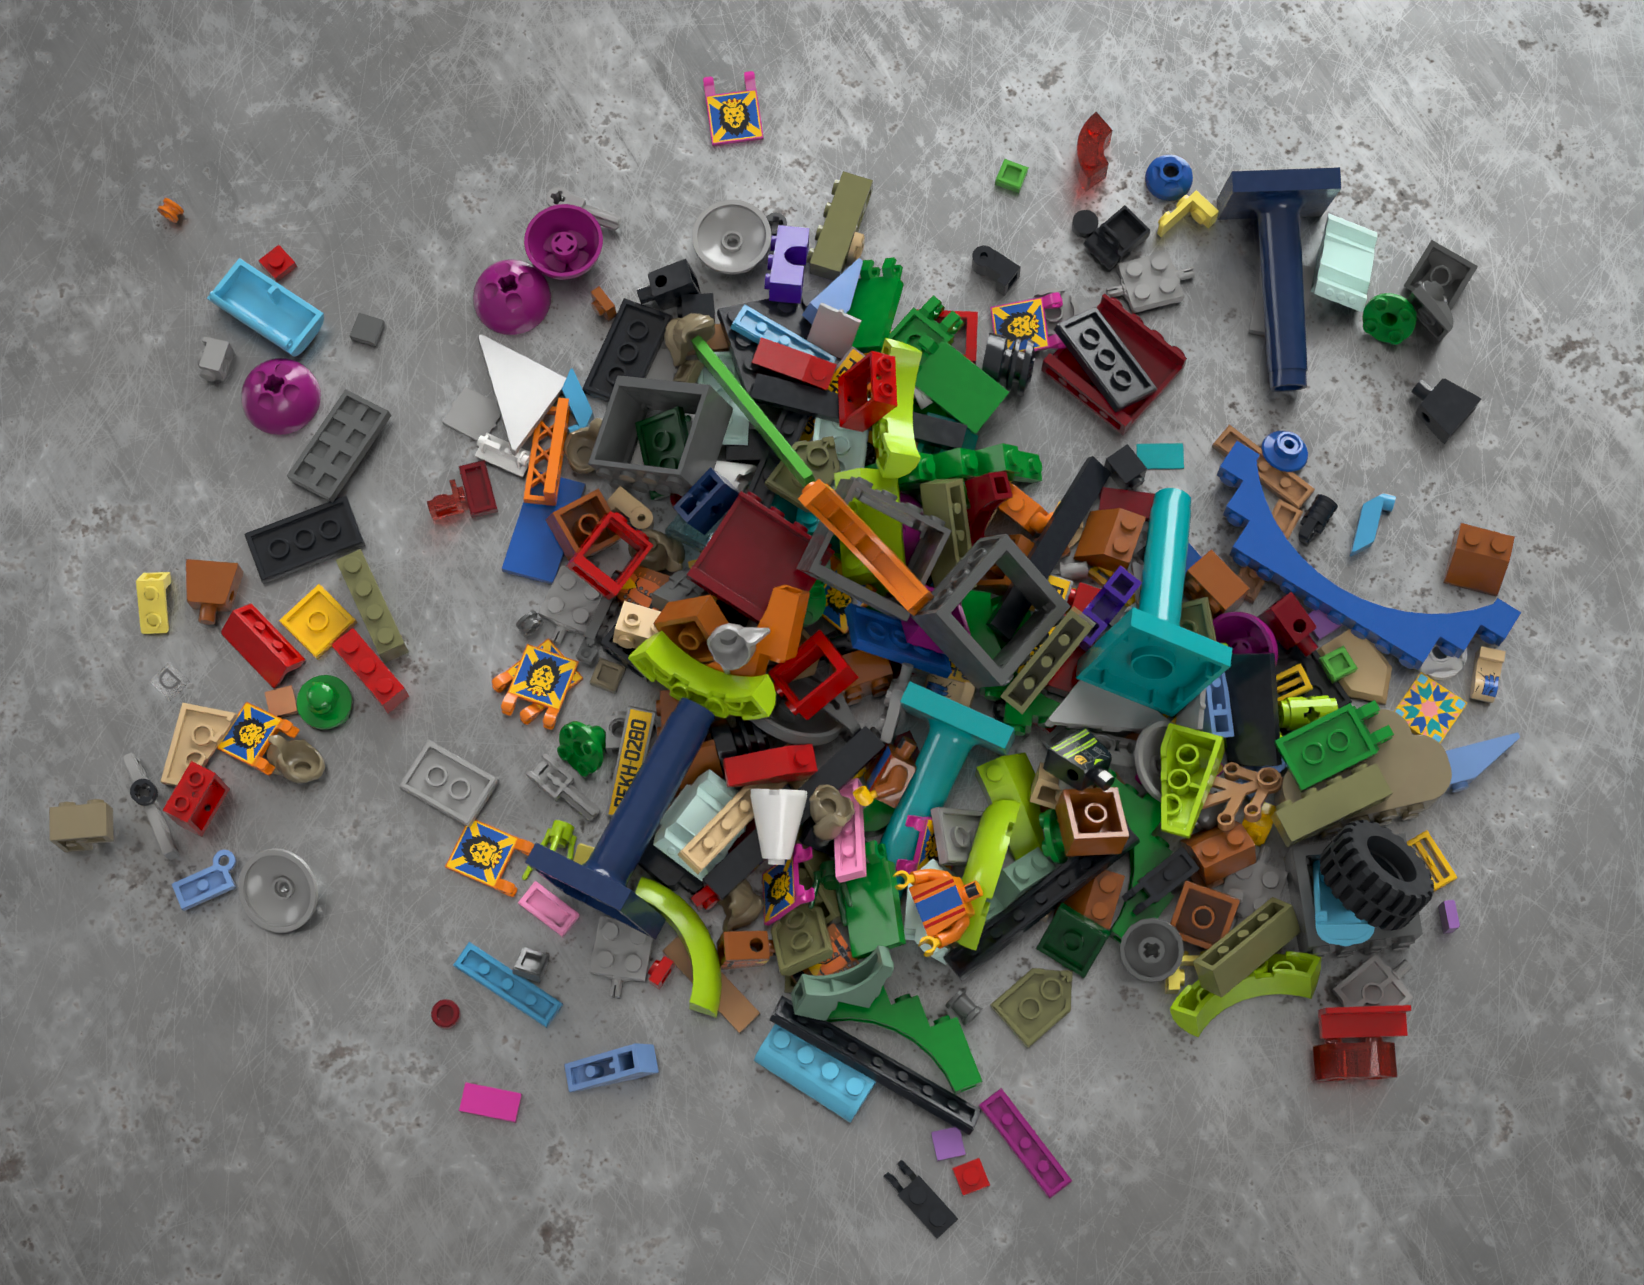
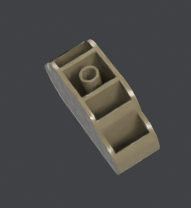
(1411, 764)

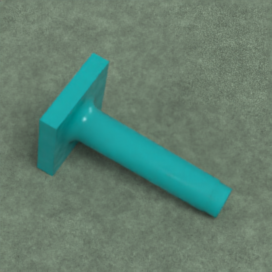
(1147, 651)
(950, 738)

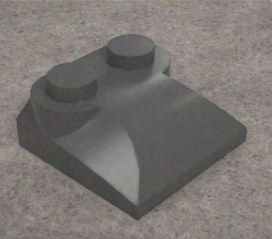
(1445, 268)
(1432, 309)

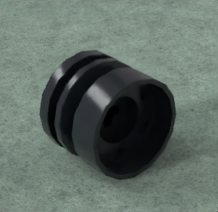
(1009, 363)
(737, 740)

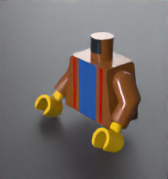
(887, 774)

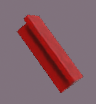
(261, 644)
(1363, 1021)

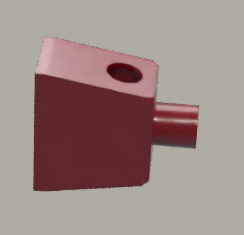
(1290, 624)

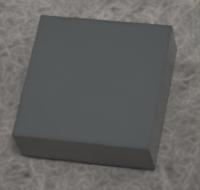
(367, 329)
(531, 964)

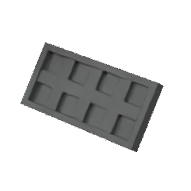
(339, 445)

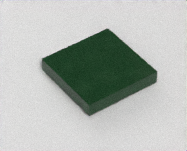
(1073, 940)

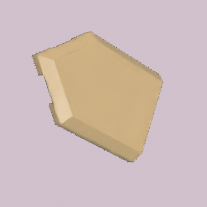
(1373, 671)

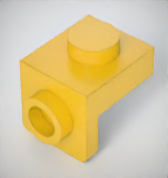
(1259, 830)

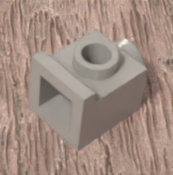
(215, 359)

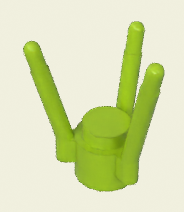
(557, 836)

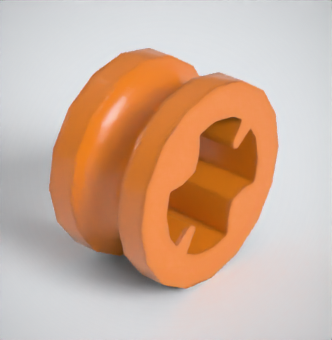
(170, 210)

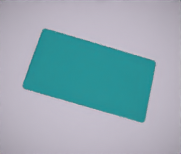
(1161, 455)

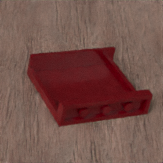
(1147, 346)
(752, 556)

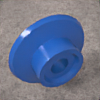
(1285, 451)

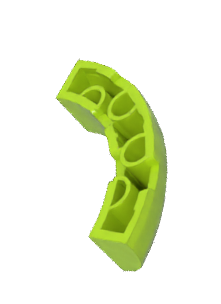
(894, 431)
(690, 679)
(986, 862)
(696, 940)
(1281, 974)

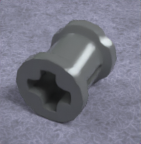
(964, 1006)

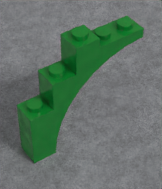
(970, 464)
(977, 613)
(1142, 818)
(906, 1017)

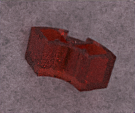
(1089, 156)
(1354, 1060)

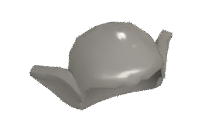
(734, 645)

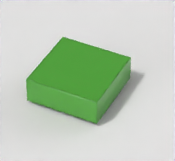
(1011, 175)
(1338, 664)

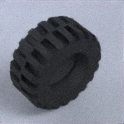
(1376, 875)

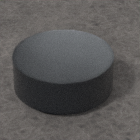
(1084, 223)

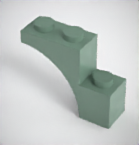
(1018, 879)
(859, 986)

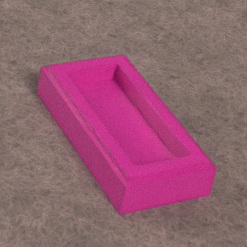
(490, 1102)

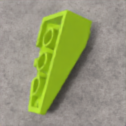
(1187, 774)
(1011, 779)

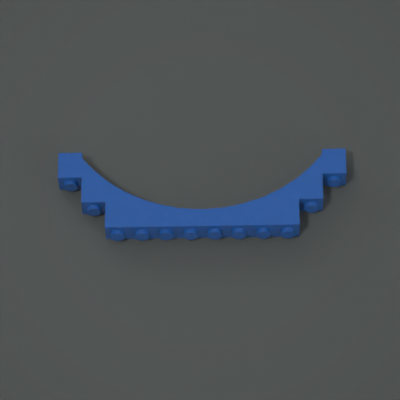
(1393, 631)

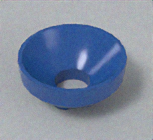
(1168, 187)

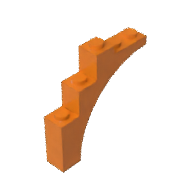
(865, 545)
(785, 620)

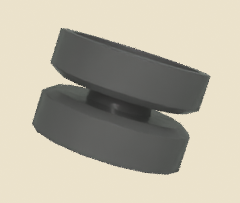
(1148, 966)

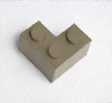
(80, 826)

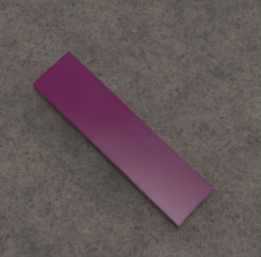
(1025, 1143)

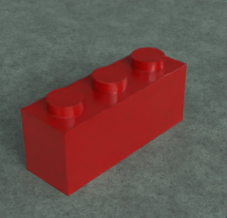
(370, 670)

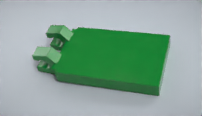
(876, 303)
(922, 321)
(957, 384)
(1331, 744)
(876, 906)

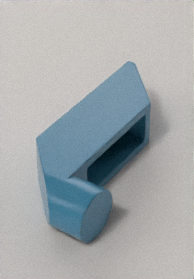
(578, 402)
(1369, 521)

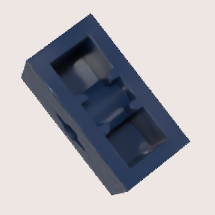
(707, 501)

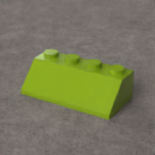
(883, 526)

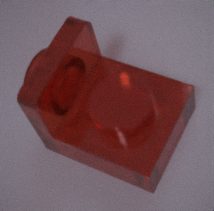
(447, 505)

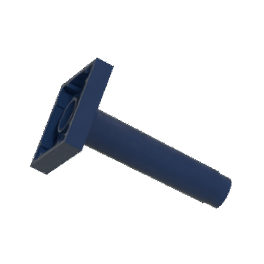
(1278, 202)
(605, 875)

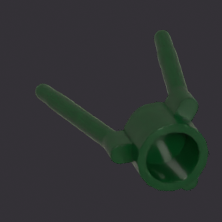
(828, 879)

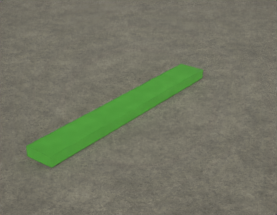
(752, 412)

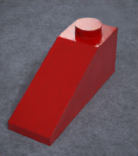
(794, 364)
(771, 766)

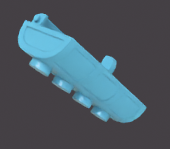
(267, 308)
(1332, 919)
(814, 1072)

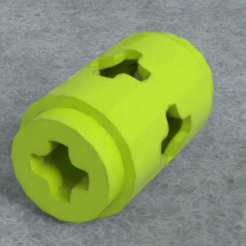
(1292, 710)

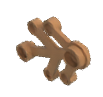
(1237, 792)

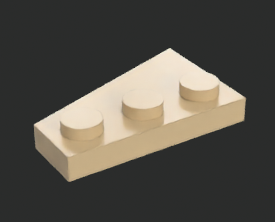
(195, 739)

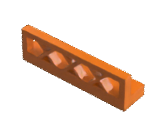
(553, 455)

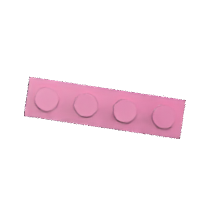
(850, 844)

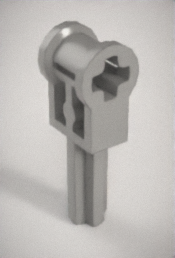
(603, 217)
(558, 783)

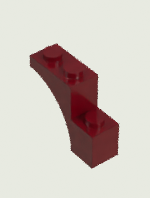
(985, 496)

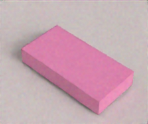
(549, 909)

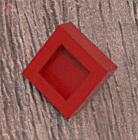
(277, 263)
(704, 899)
(660, 971)
(971, 1177)

